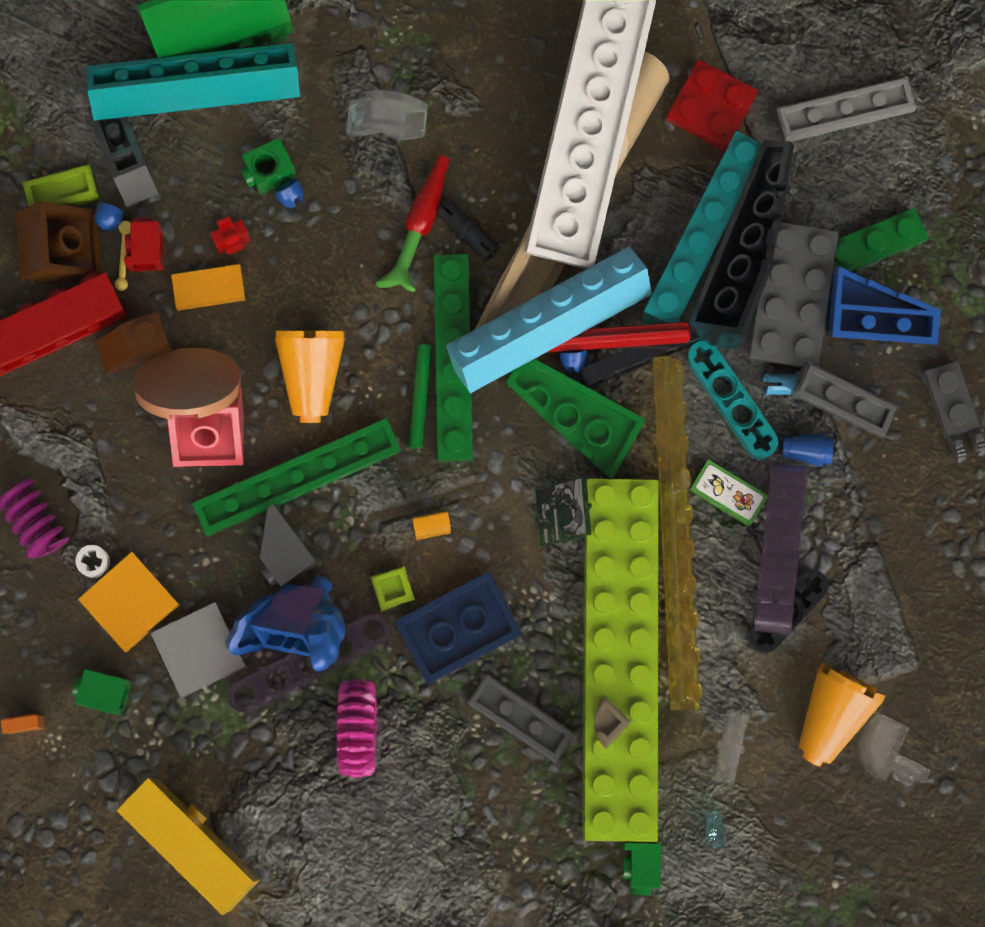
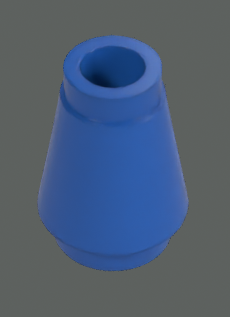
(809, 448)

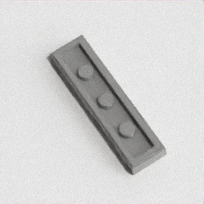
(845, 109)

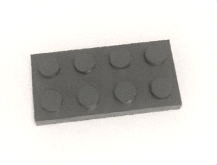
(795, 298)

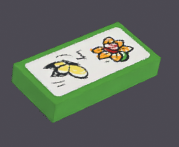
(728, 493)

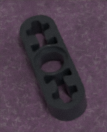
(812, 599)

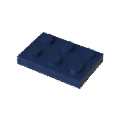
(458, 628)

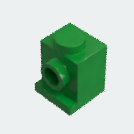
(642, 867)

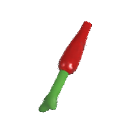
(418, 223)

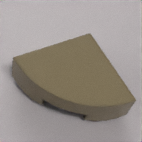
(608, 722)

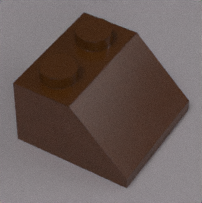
(57, 243)

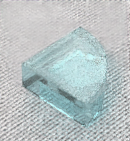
(715, 830)

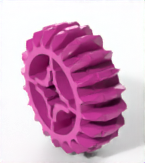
(356, 728)

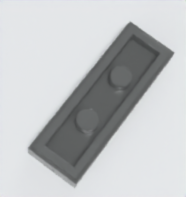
(844, 400)
(521, 718)

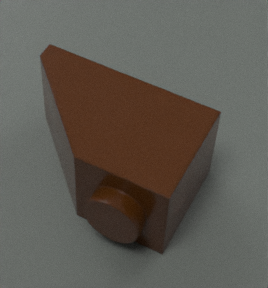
(134, 343)

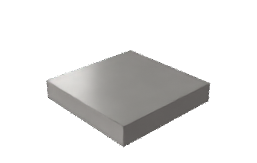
(197, 650)

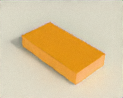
(208, 287)
(432, 525)

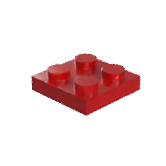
(711, 105)

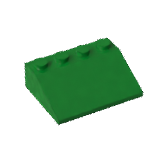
(213, 25)

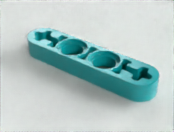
(737, 397)

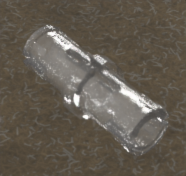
(730, 747)

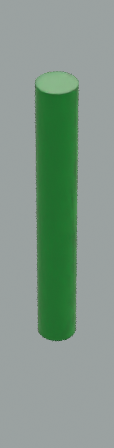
(419, 396)

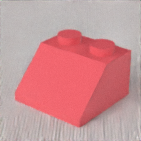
(210, 439)

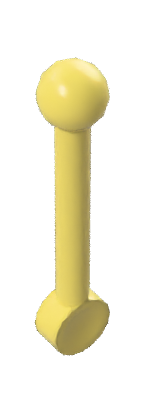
(121, 283)

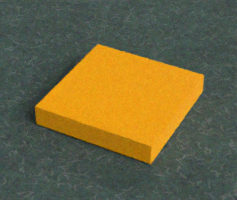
(128, 602)

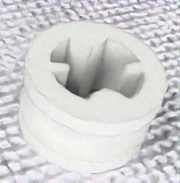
(85, 569)

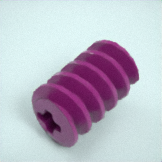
(30, 520)

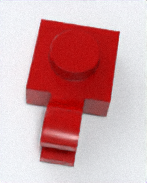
(230, 236)

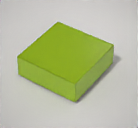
(392, 588)

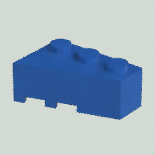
(874, 312)

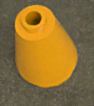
(309, 370)
(835, 713)

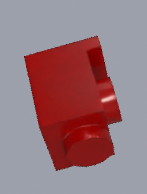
(144, 246)

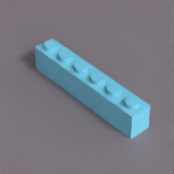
(549, 319)

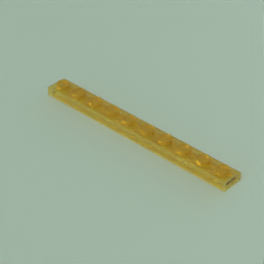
(676, 534)

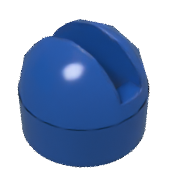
(288, 192)
(108, 216)
(574, 360)

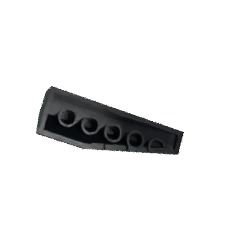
(745, 251)

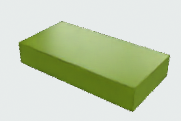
(64, 188)

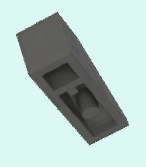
(125, 159)

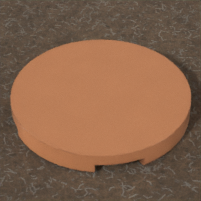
(187, 383)

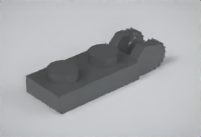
(954, 409)

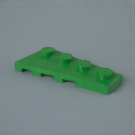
(582, 416)

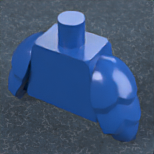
(294, 622)

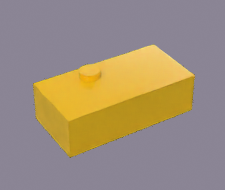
(188, 844)

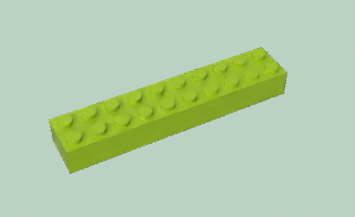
(621, 660)

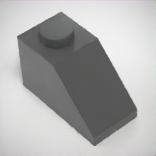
(283, 552)

